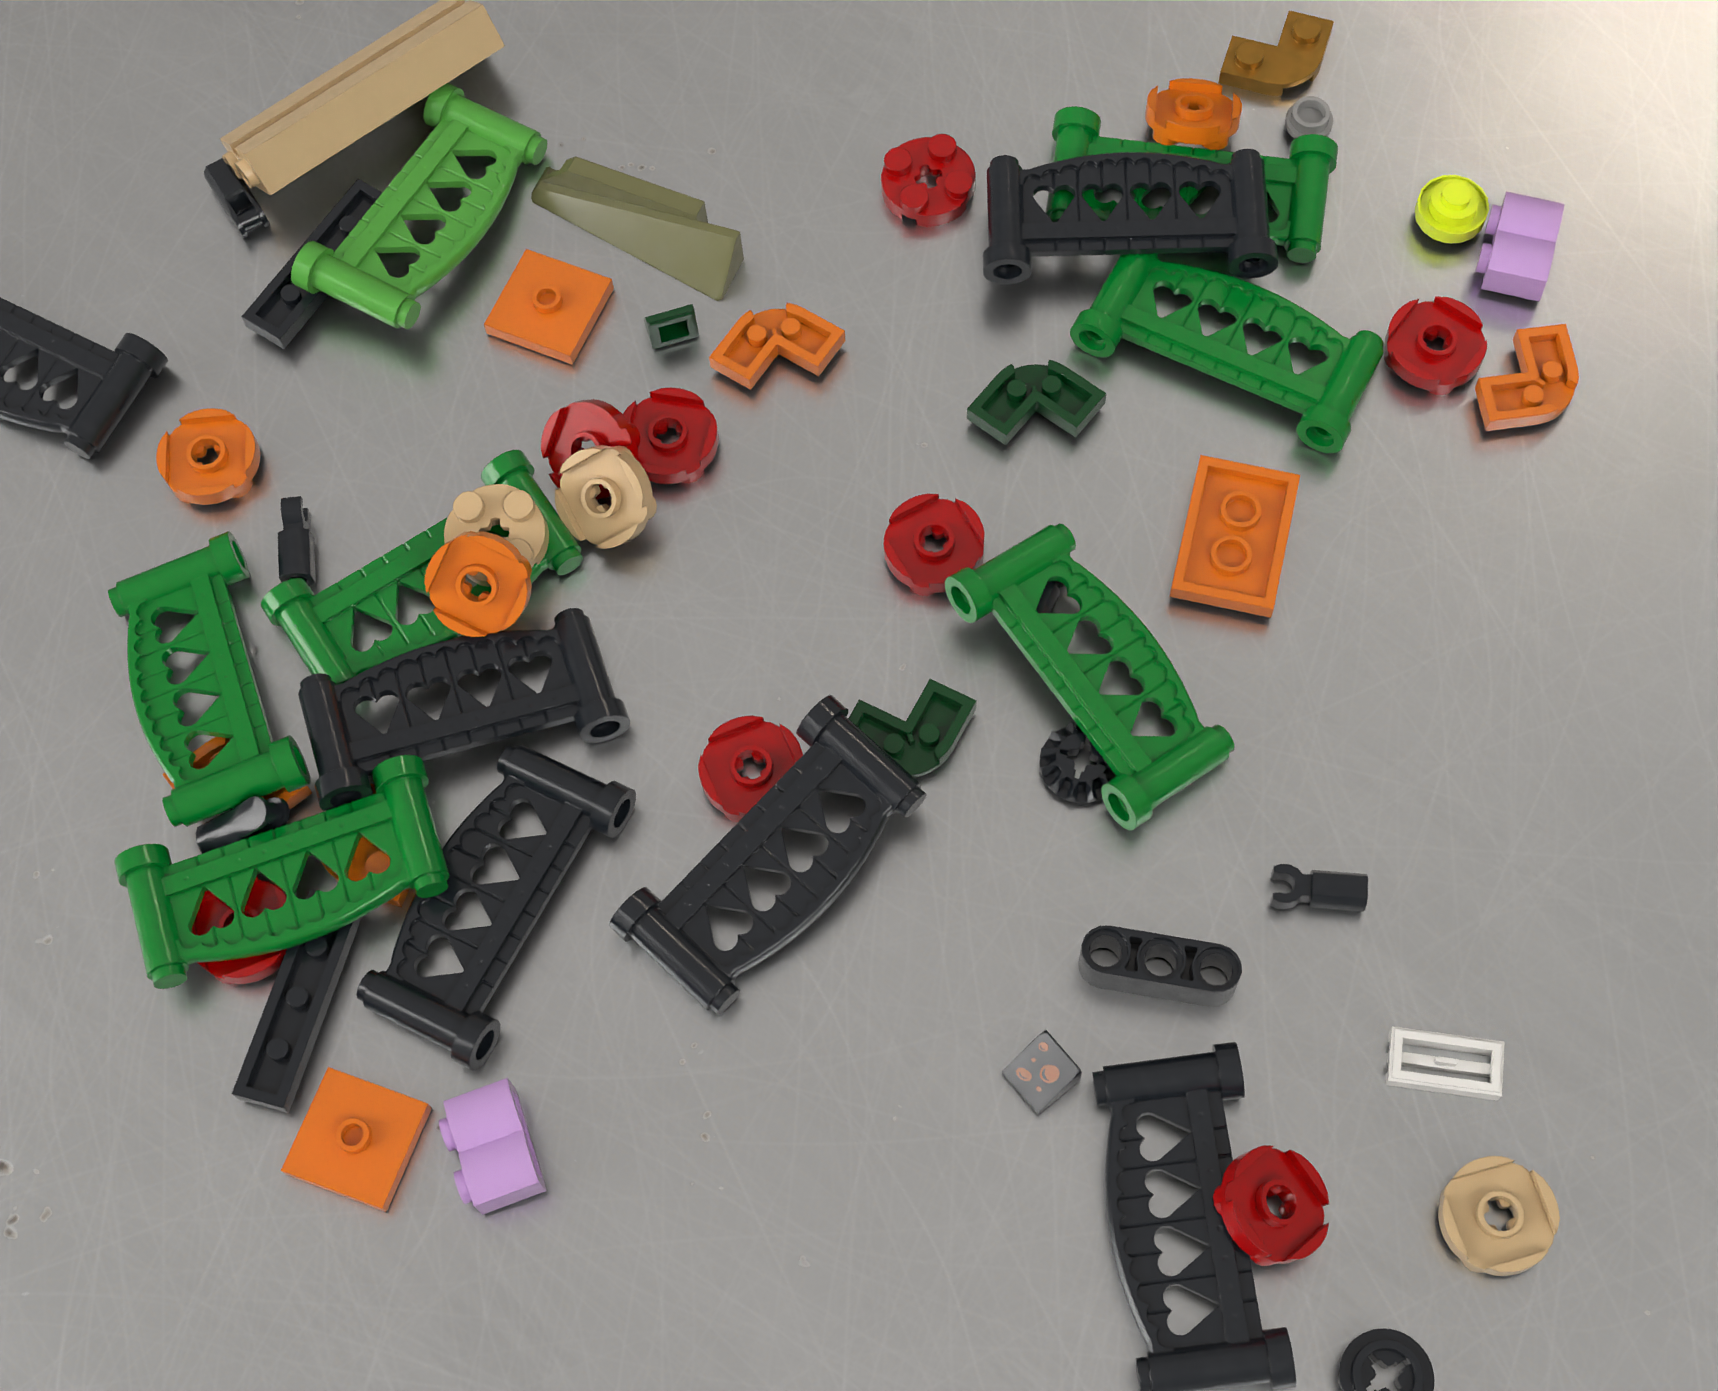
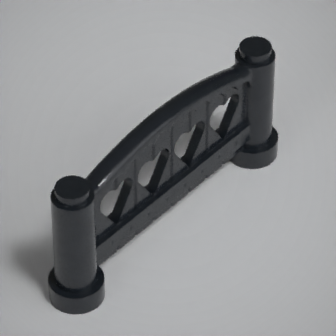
(1232, 225)
(105, 377)
(574, 690)
(679, 928)
(451, 1006)
(1229, 1343)

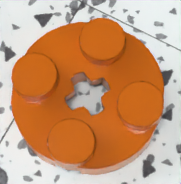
(1193, 114)
(215, 482)
(450, 592)

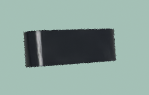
(1183, 954)

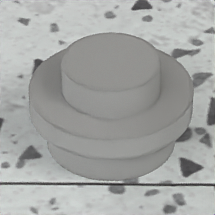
(1309, 116)

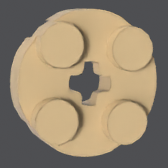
(630, 493)
(505, 506)
(1513, 1187)

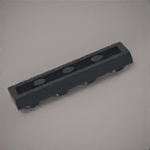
(286, 308)
(293, 1019)

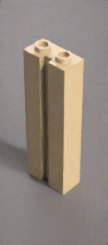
(360, 94)

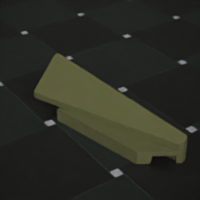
(644, 221)

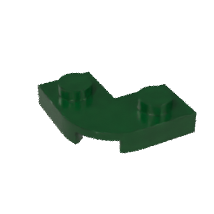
(1022, 391)
(927, 734)

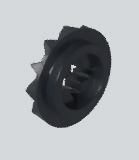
(1059, 770)
(1387, 1348)

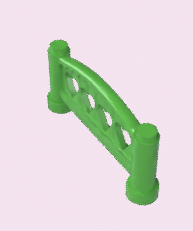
(461, 129)

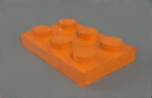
(1235, 536)

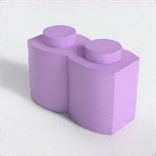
(1521, 245)
(492, 1147)

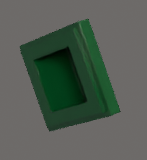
(672, 326)

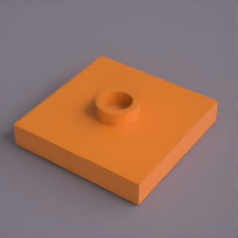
(549, 306)
(356, 1139)

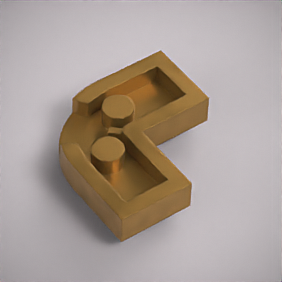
(1271, 68)

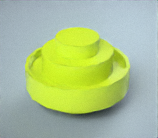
(1451, 209)

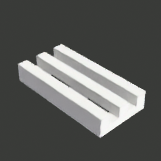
(1441, 1084)

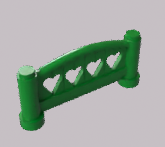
(1293, 185)
(1322, 393)
(324, 622)
(250, 760)
(1144, 766)
(169, 895)

